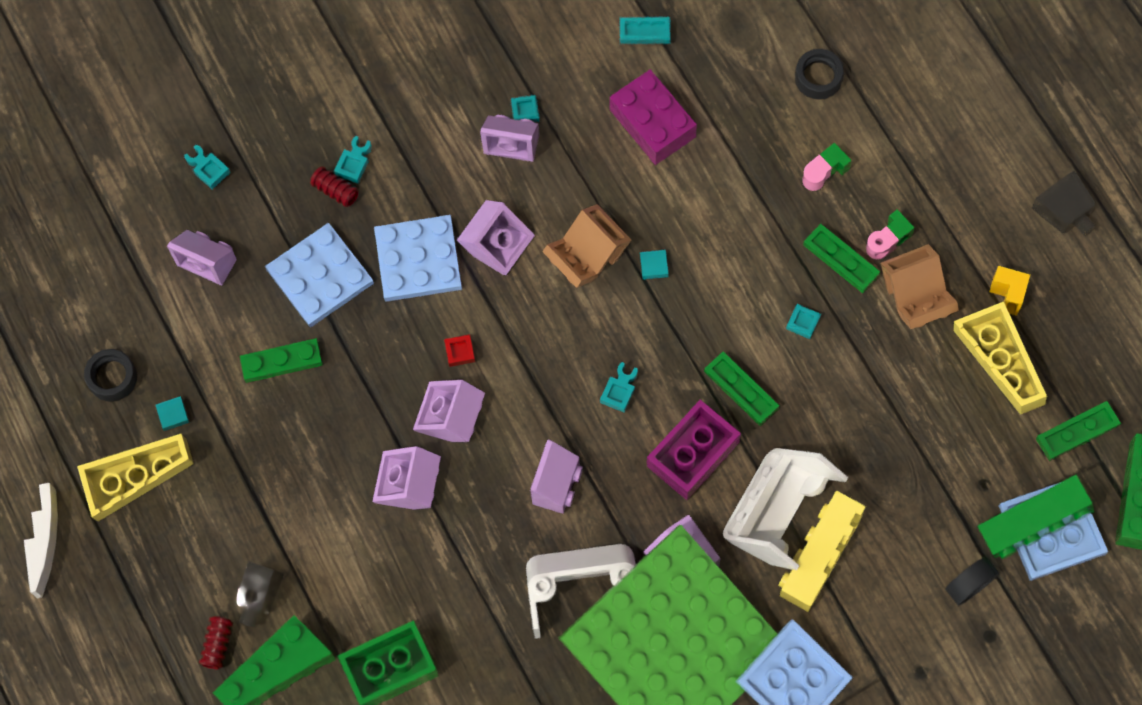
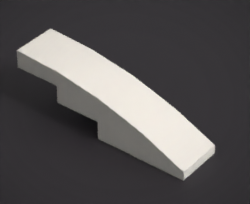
(41, 548)

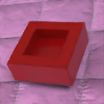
(459, 350)

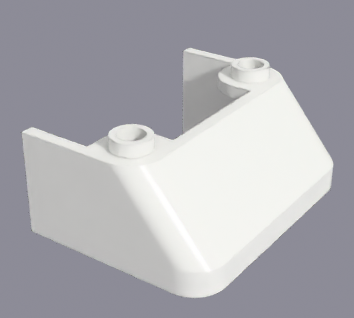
(773, 500)
(570, 565)

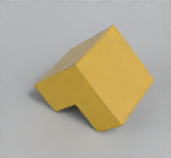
(1011, 285)

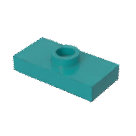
(644, 30)

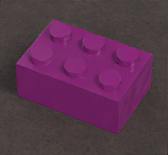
(652, 117)
(693, 449)

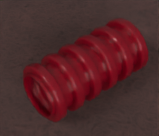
(333, 186)
(215, 642)

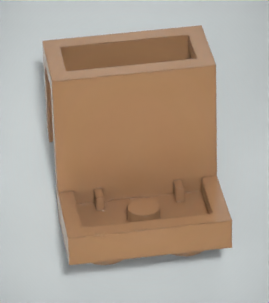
(588, 246)
(918, 287)

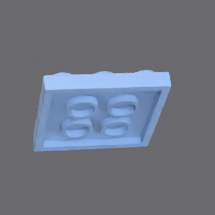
(417, 258)
(319, 275)
(1062, 549)
(793, 671)

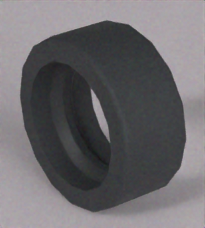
(819, 56)
(101, 358)
(971, 581)

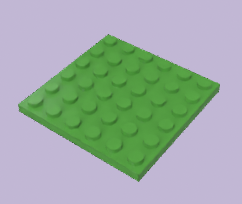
(670, 631)

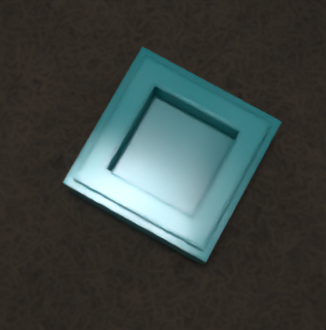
(525, 108)
(654, 264)
(803, 321)
(172, 413)

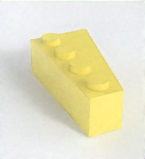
(999, 350)
(129, 474)
(822, 551)

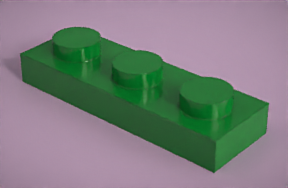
(841, 258)
(281, 360)
(741, 388)
(1078, 431)

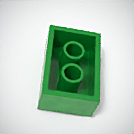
(388, 665)

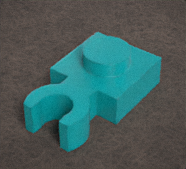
(353, 163)
(208, 168)
(619, 391)

